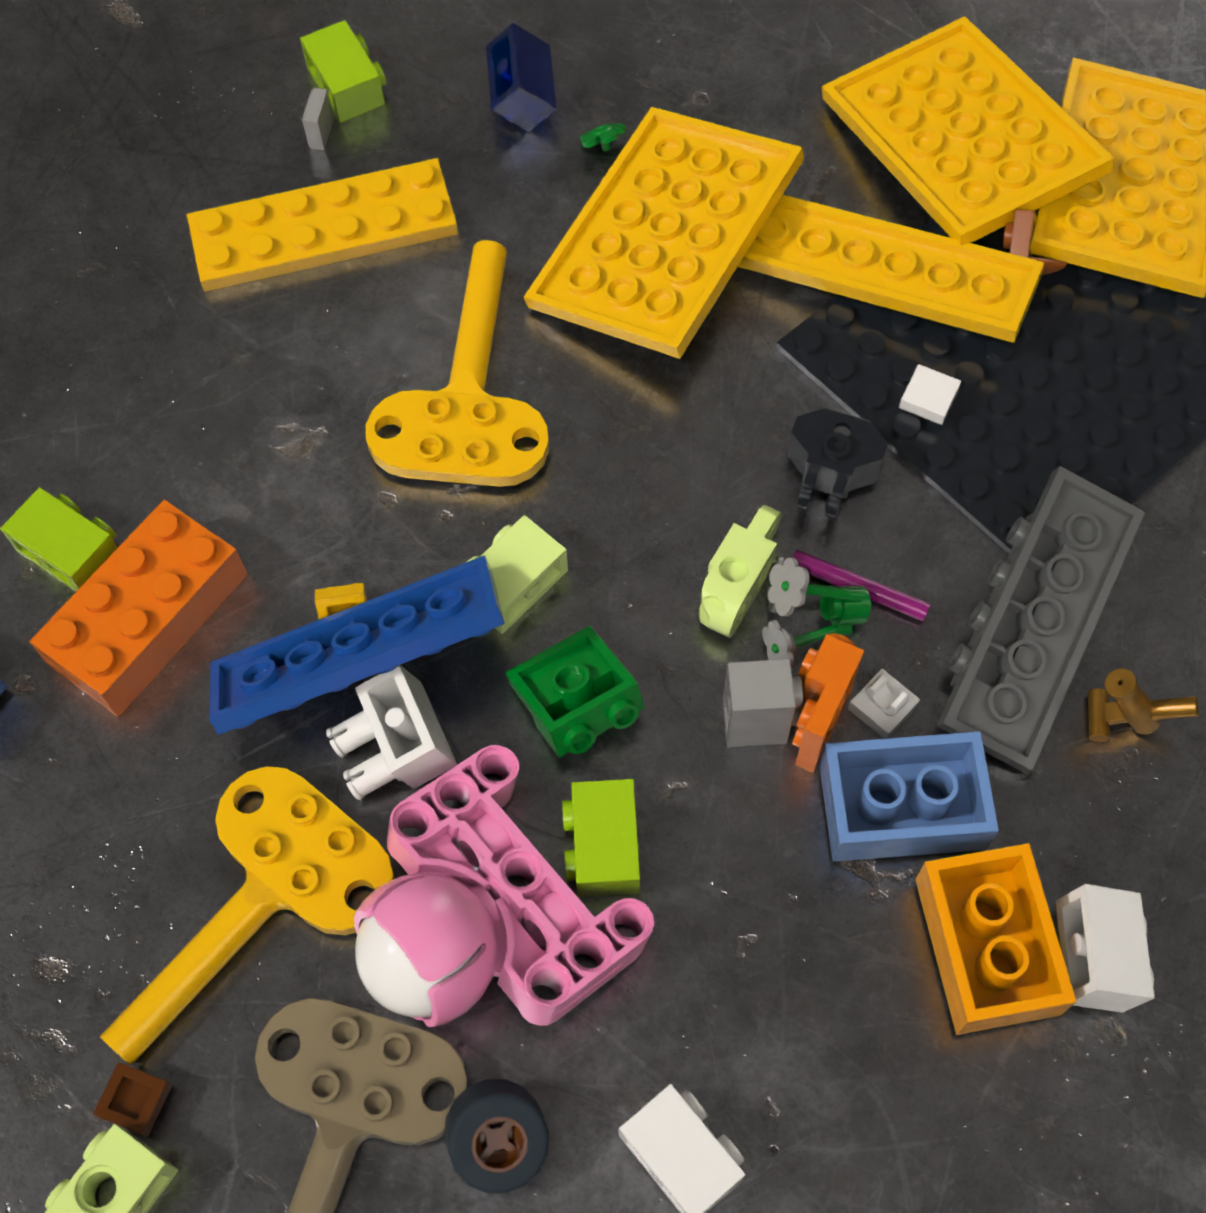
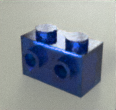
(521, 77)

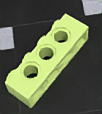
(119, 1154)

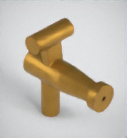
(1132, 706)

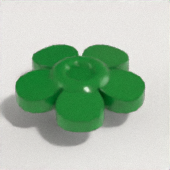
(602, 134)

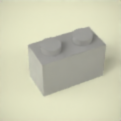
(760, 702)

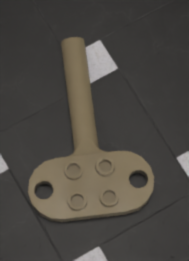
(358, 1083)

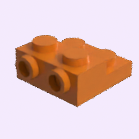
(826, 686)

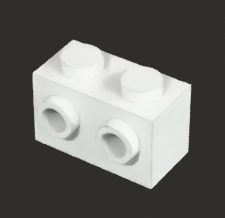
(1105, 947)
(682, 1152)

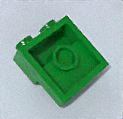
(577, 691)

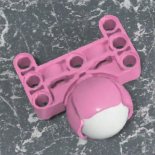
(457, 921)

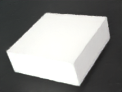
(929, 394)

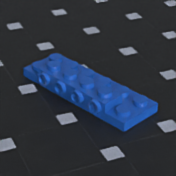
(353, 645)

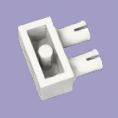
(405, 729)

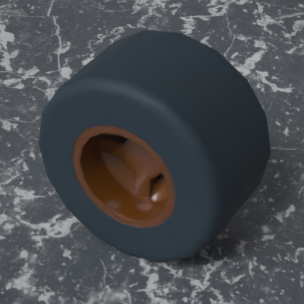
(510, 1151)

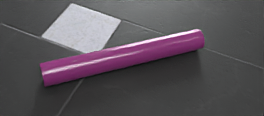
(878, 592)

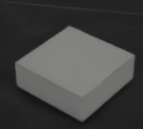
(318, 118)

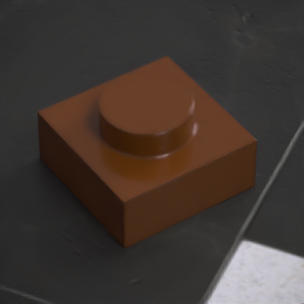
(132, 1099)

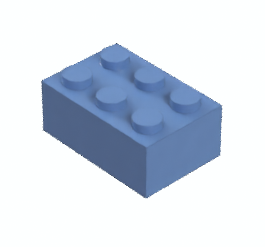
(907, 796)

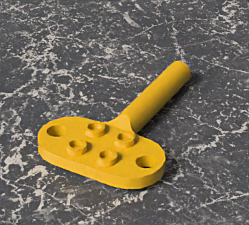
(461, 429)
(296, 858)

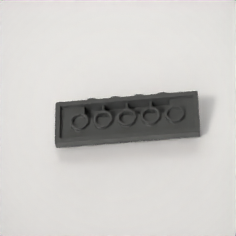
(1038, 617)

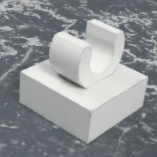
(884, 704)

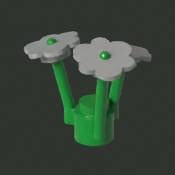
(787, 590)

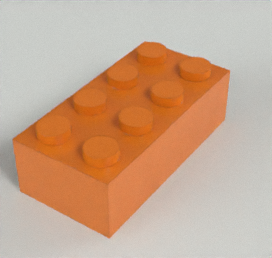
(140, 607)

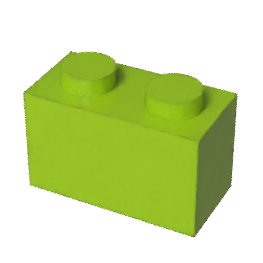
(343, 67)
(60, 538)
(604, 838)

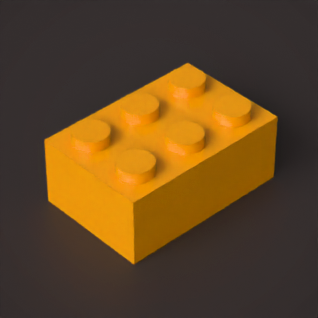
(994, 939)

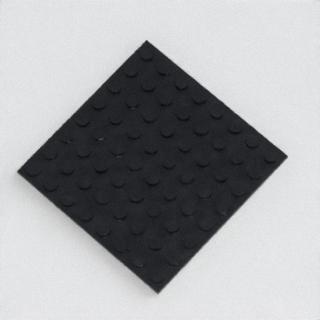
(1093, 384)

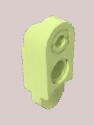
(739, 572)

